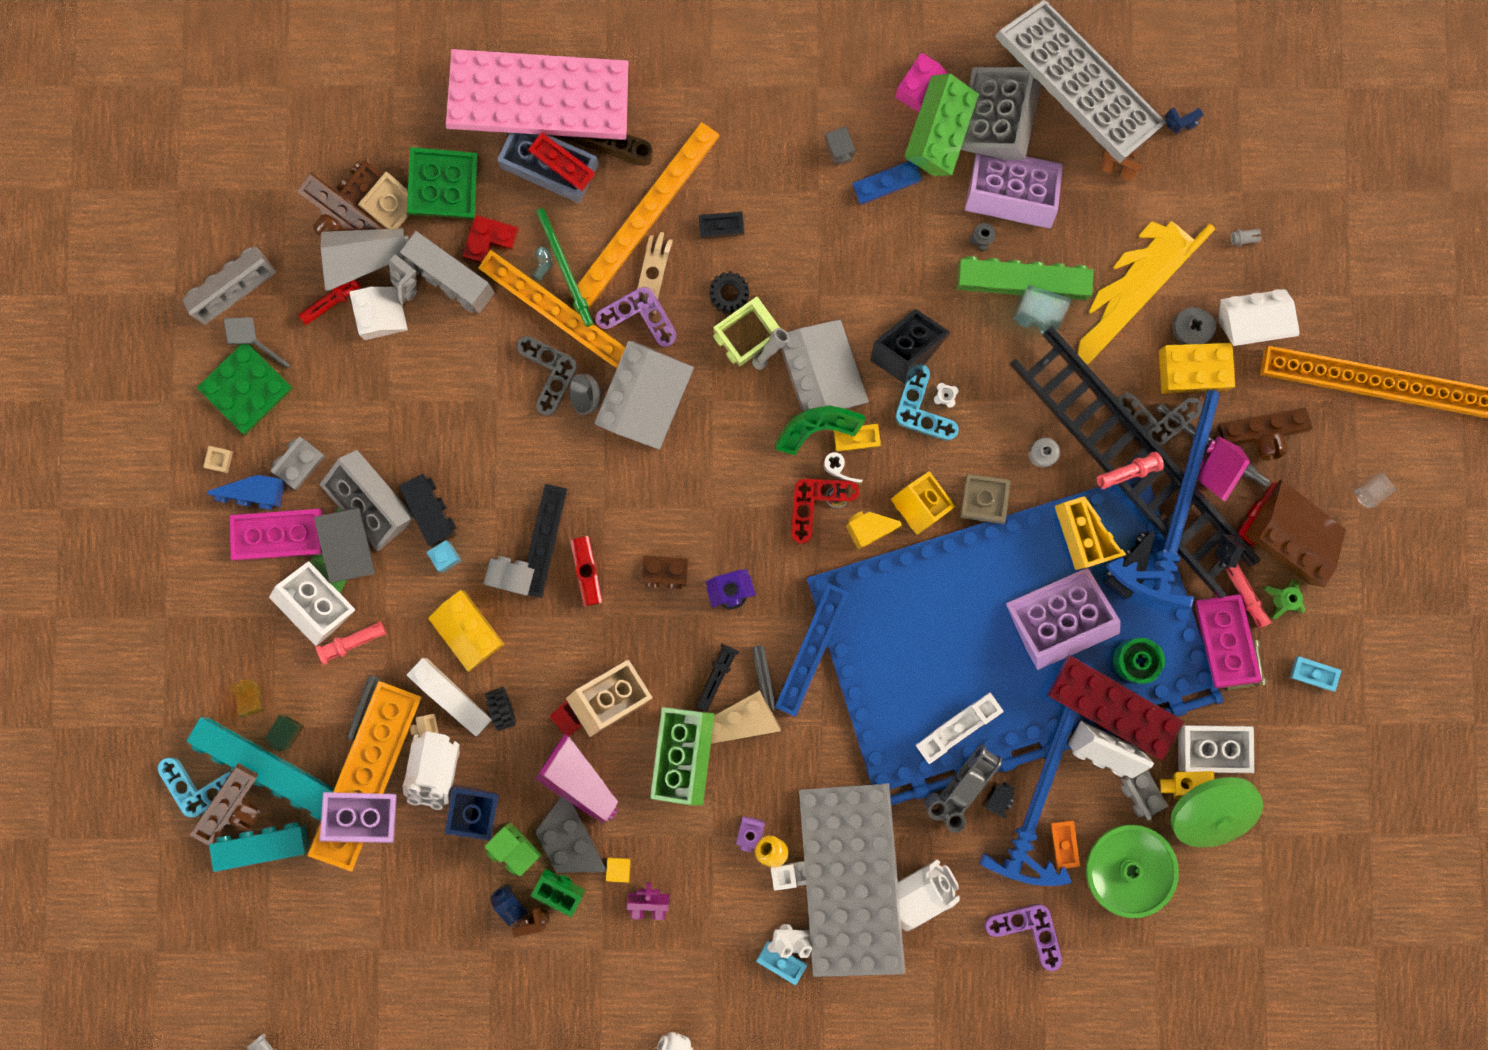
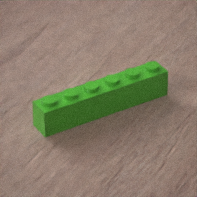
(1014, 277)

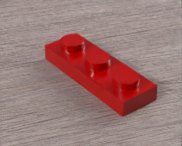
(561, 162)

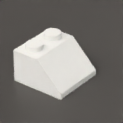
(378, 312)

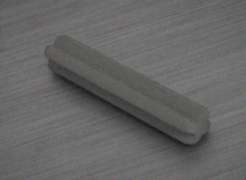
(763, 675)
(365, 699)

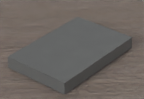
(344, 544)

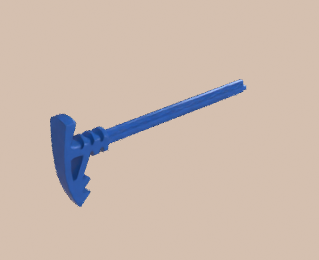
(1168, 556)
(1012, 866)

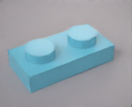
(1315, 674)
(788, 968)

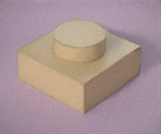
(218, 459)

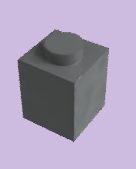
(840, 146)

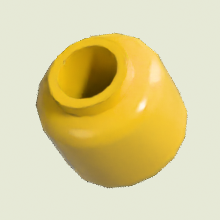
(771, 851)

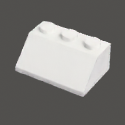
(1258, 317)
(311, 603)
(1108, 751)

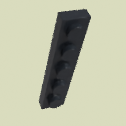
(545, 537)

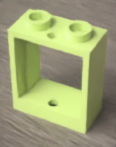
(763, 315)

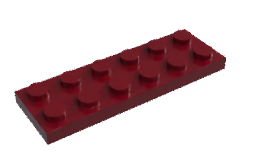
(1115, 708)

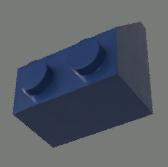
(471, 812)

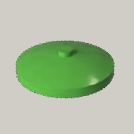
(1216, 812)
(1132, 871)

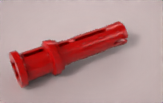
(308, 316)

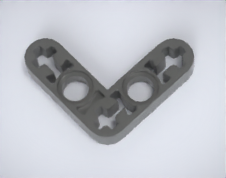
(554, 366)
(1153, 425)

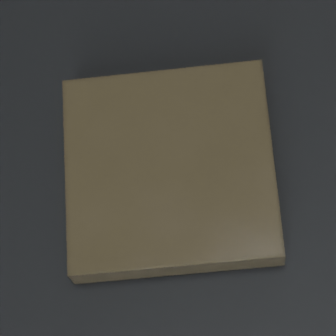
(985, 498)

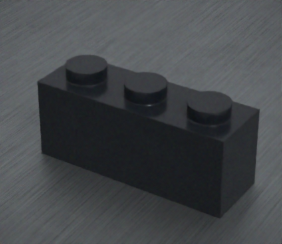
(428, 510)

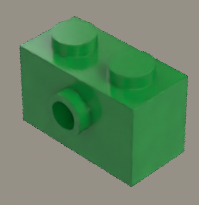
(558, 892)

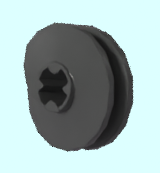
(1202, 320)

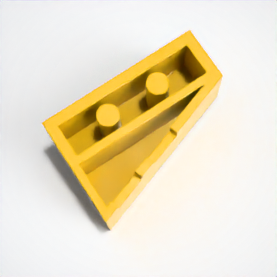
(1085, 534)

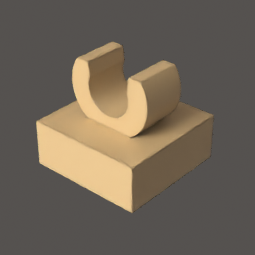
(424, 724)

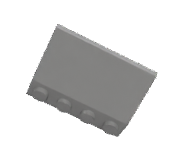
(1002, 112)
(823, 367)
(644, 395)

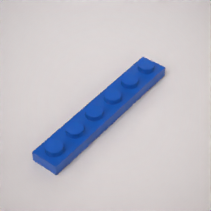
(812, 649)

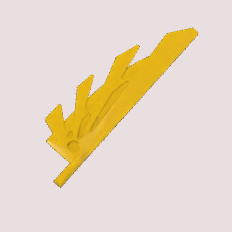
(1144, 278)

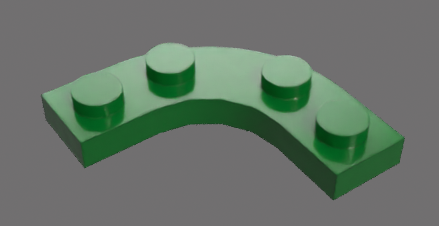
(814, 420)

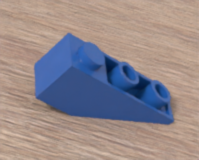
(255, 489)

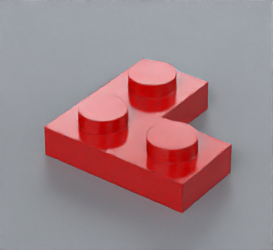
(488, 232)

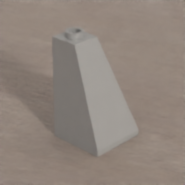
(357, 253)

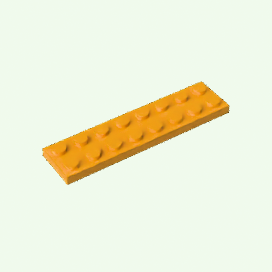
(370, 761)

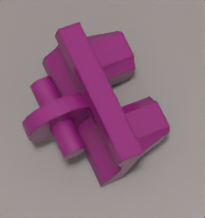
(648, 900)

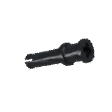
(721, 666)

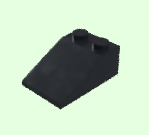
(908, 345)

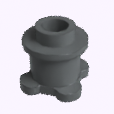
(979, 240)

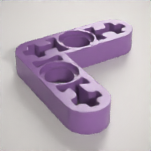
(645, 309)
(1029, 922)

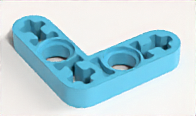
(913, 409)
(191, 793)

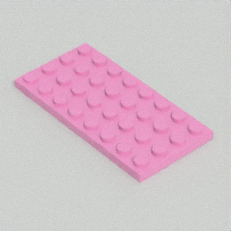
(537, 94)

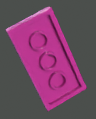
(274, 535)
(1228, 641)

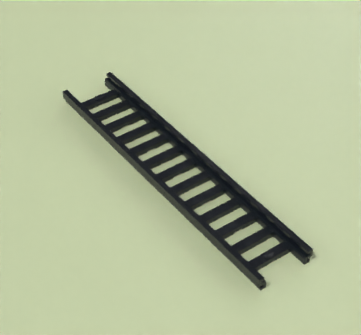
(1148, 444)

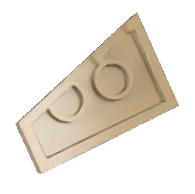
(744, 720)

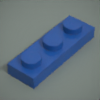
(886, 182)

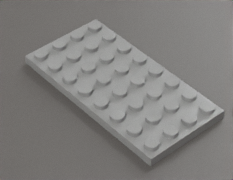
(1081, 80)
(851, 881)

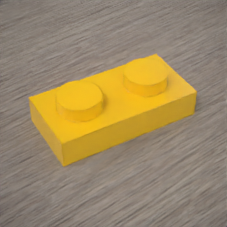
(867, 437)

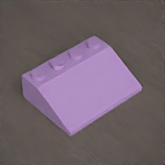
(1015, 189)
(1063, 618)

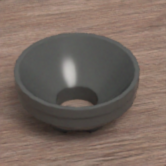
(581, 394)

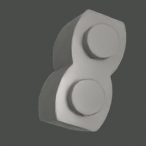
(509, 576)

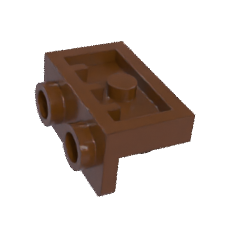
(359, 183)
(664, 570)
(532, 924)

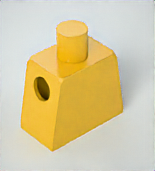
(1192, 779)

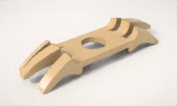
(656, 260)

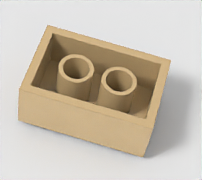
(609, 698)

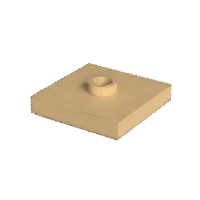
(386, 202)

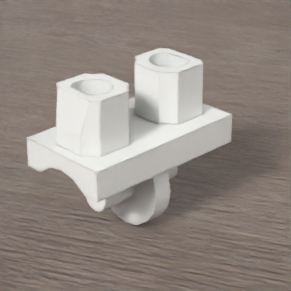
(791, 941)

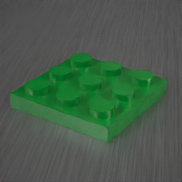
(442, 183)
(244, 388)

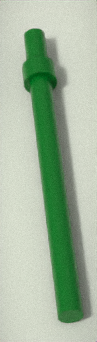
(579, 303)

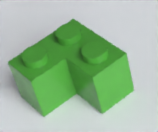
(513, 848)

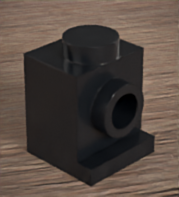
(1000, 798)

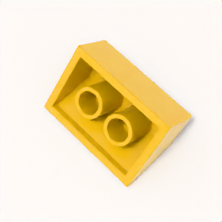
(466, 630)

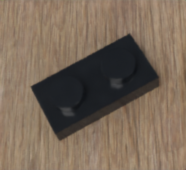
(721, 225)

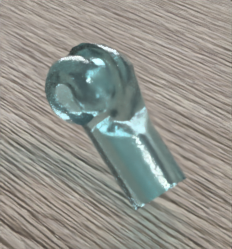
(544, 261)

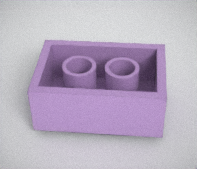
(358, 817)

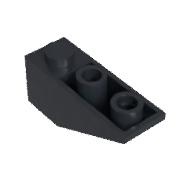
(1139, 554)

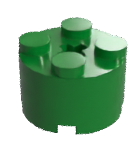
(1146, 671)

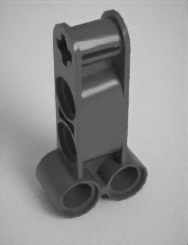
(963, 789)

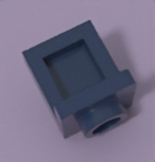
(1187, 122)
(507, 905)

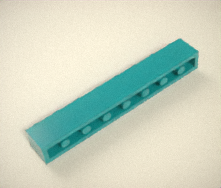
(272, 771)

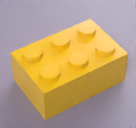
(1196, 368)

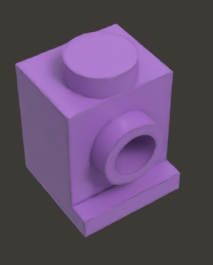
(749, 825)

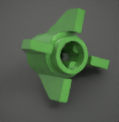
(1286, 599)

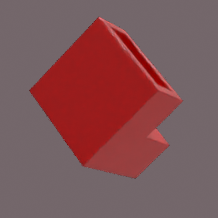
(566, 719)

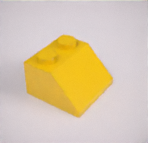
(922, 502)
(870, 527)

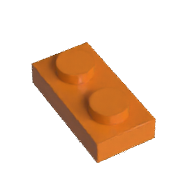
(1064, 844)

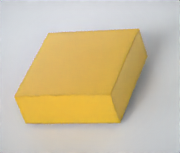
(618, 869)

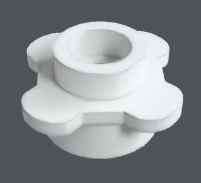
(950, 390)

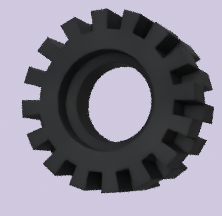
(728, 279)
(500, 708)

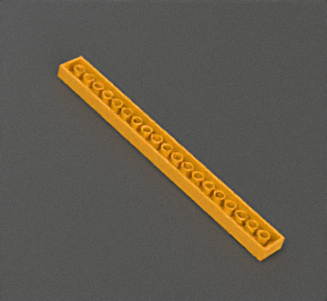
(1375, 381)

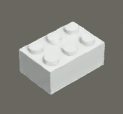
(1216, 748)

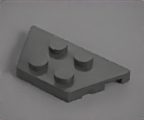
(568, 841)

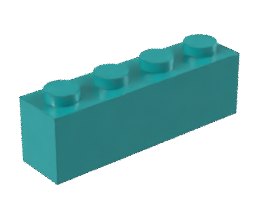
(259, 848)

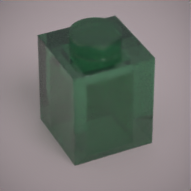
(284, 733)

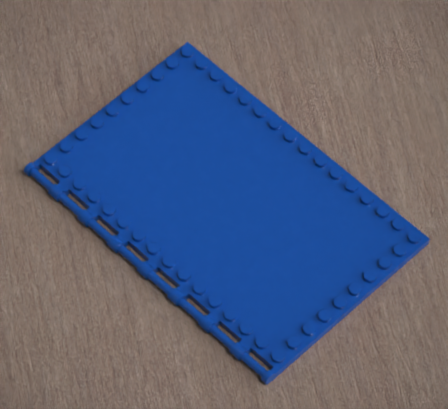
(935, 635)

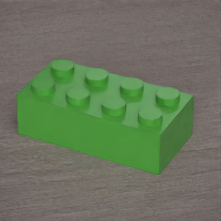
(941, 125)
(682, 756)

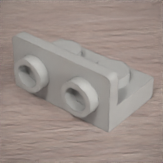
(403, 278)
(297, 462)
(1144, 795)

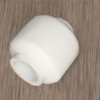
(674, 1041)

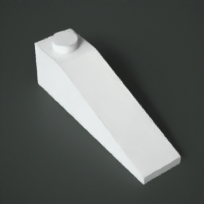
(449, 696)

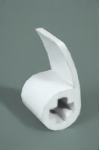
(835, 472)

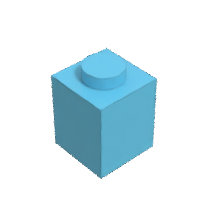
(444, 556)

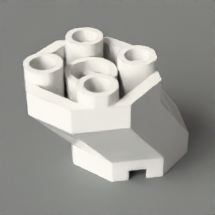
(431, 770)
(926, 894)

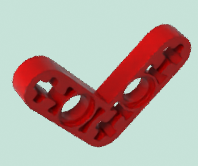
(815, 495)

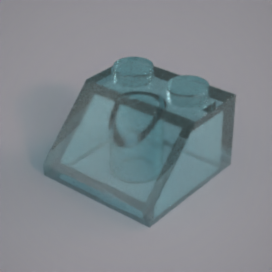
(1041, 309)

